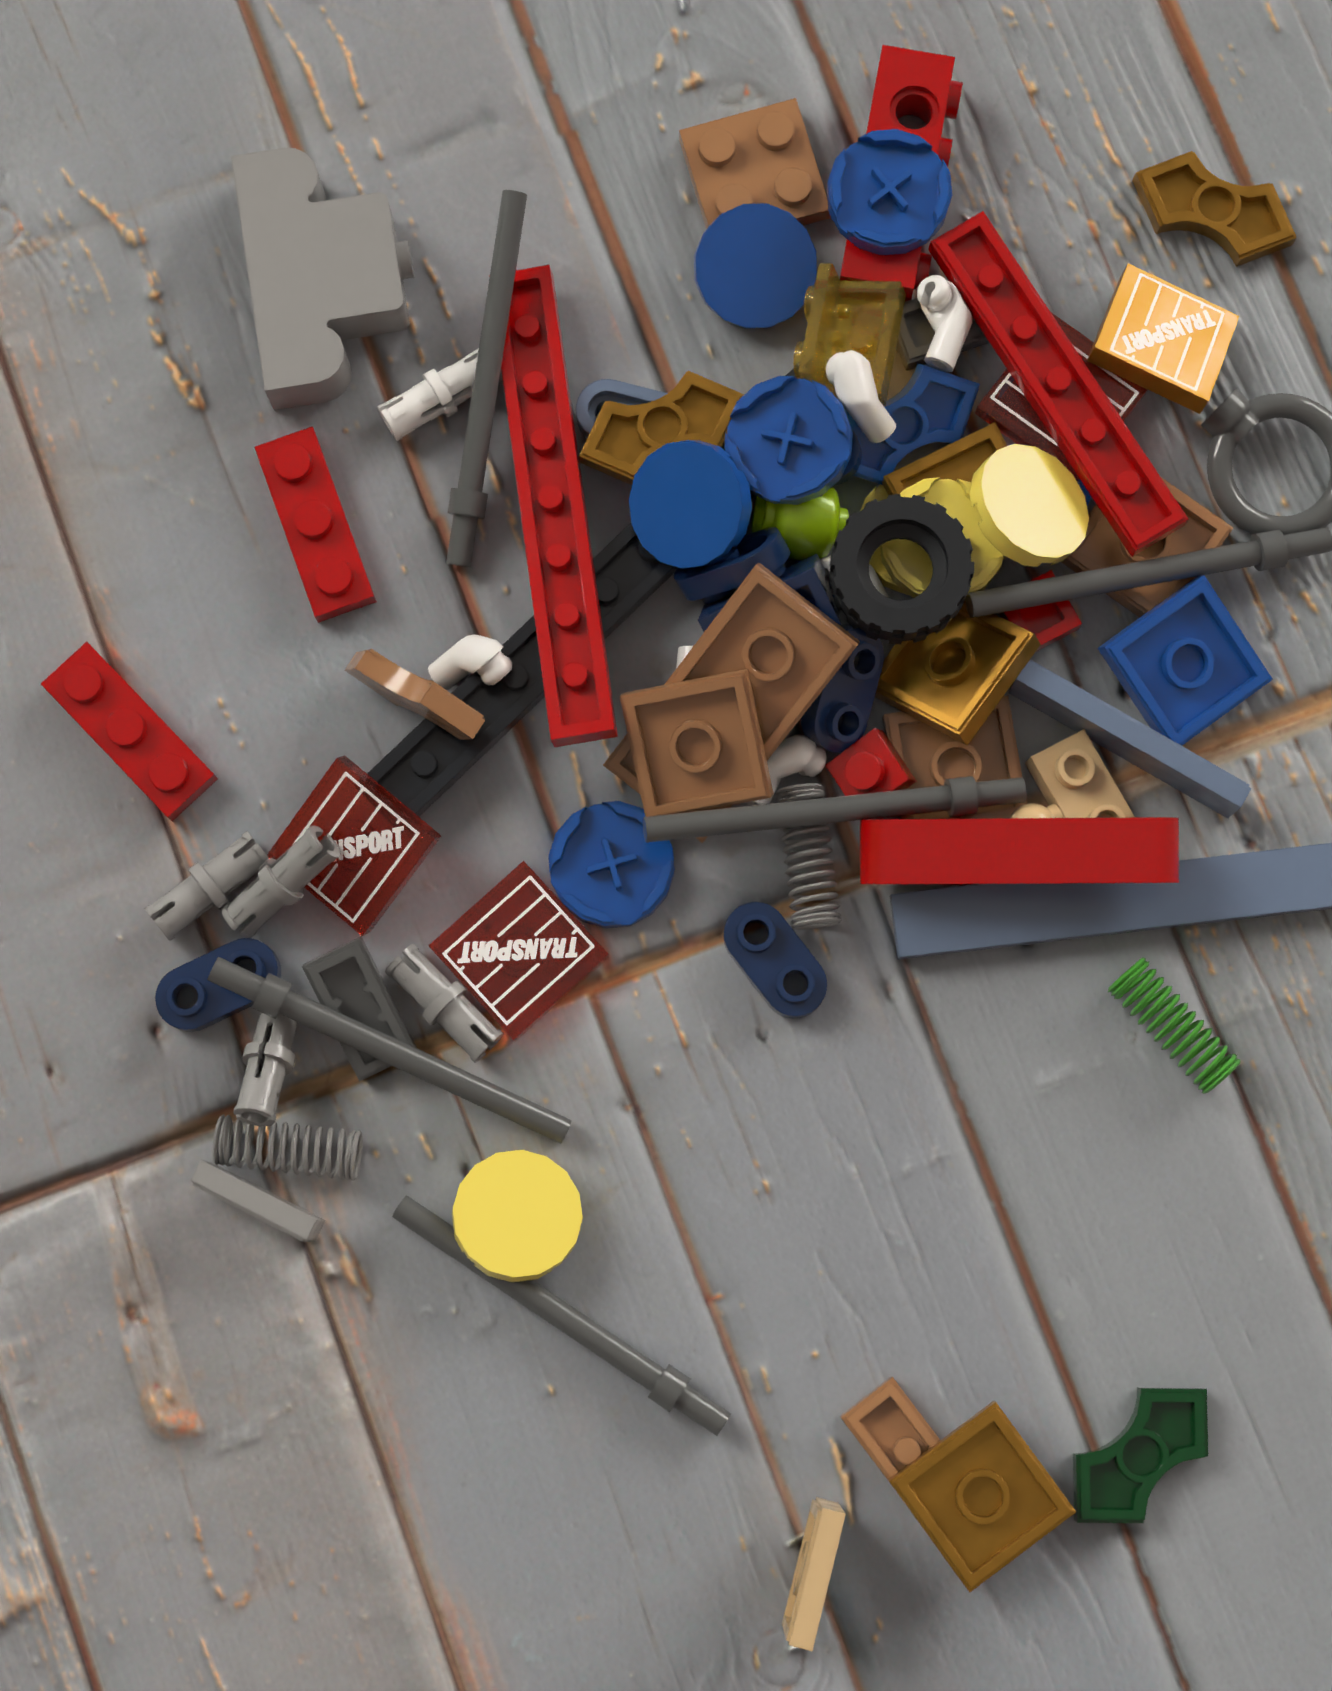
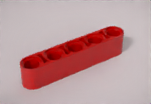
(1019, 850)

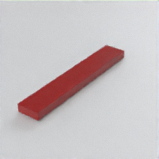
(1058, 384)

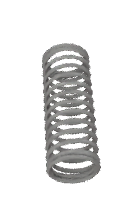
(812, 920)
(223, 1140)

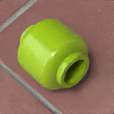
(804, 527)

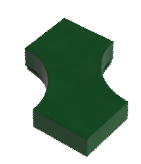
(1118, 1477)

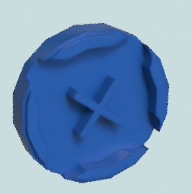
(889, 192)
(755, 265)
(789, 439)
(689, 504)
(607, 868)

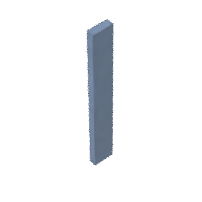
(1027, 914)

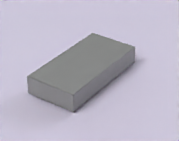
(257, 1201)

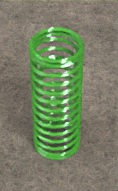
(1219, 1067)

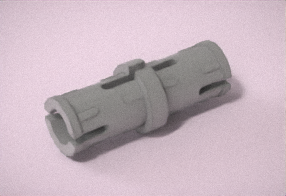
(281, 881)
(207, 886)
(444, 1002)
(267, 1064)

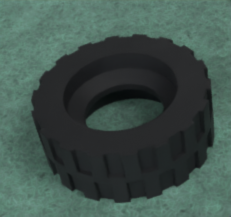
(909, 520)

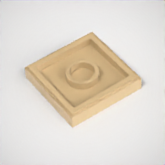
(812, 1573)

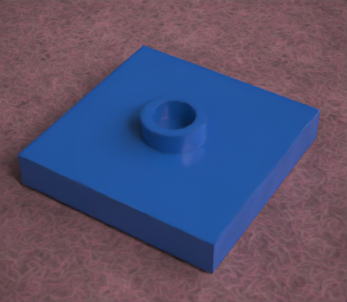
(1185, 662)

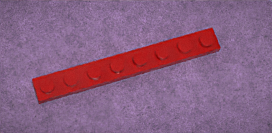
(555, 516)

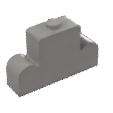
(315, 273)

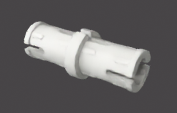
(430, 398)

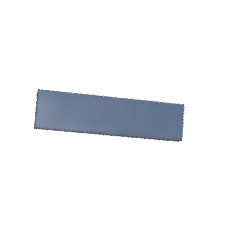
(1130, 739)

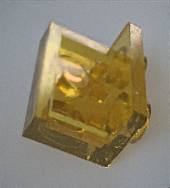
(846, 318)

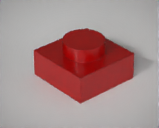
(1046, 621)
(870, 766)

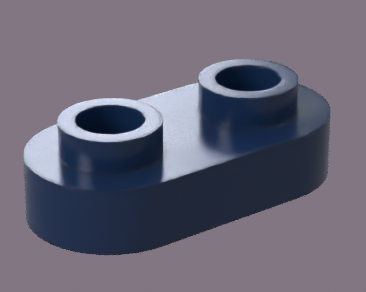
(718, 580)
(847, 693)
(774, 959)
(213, 1001)

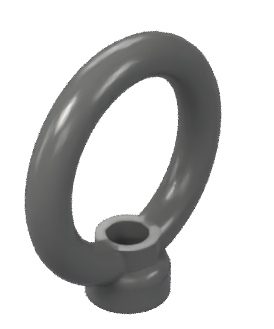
(1229, 425)

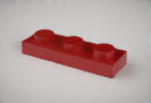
(315, 524)
(129, 731)

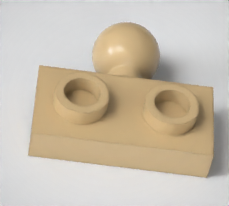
(1073, 783)

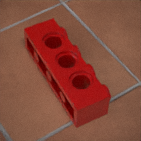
(917, 86)

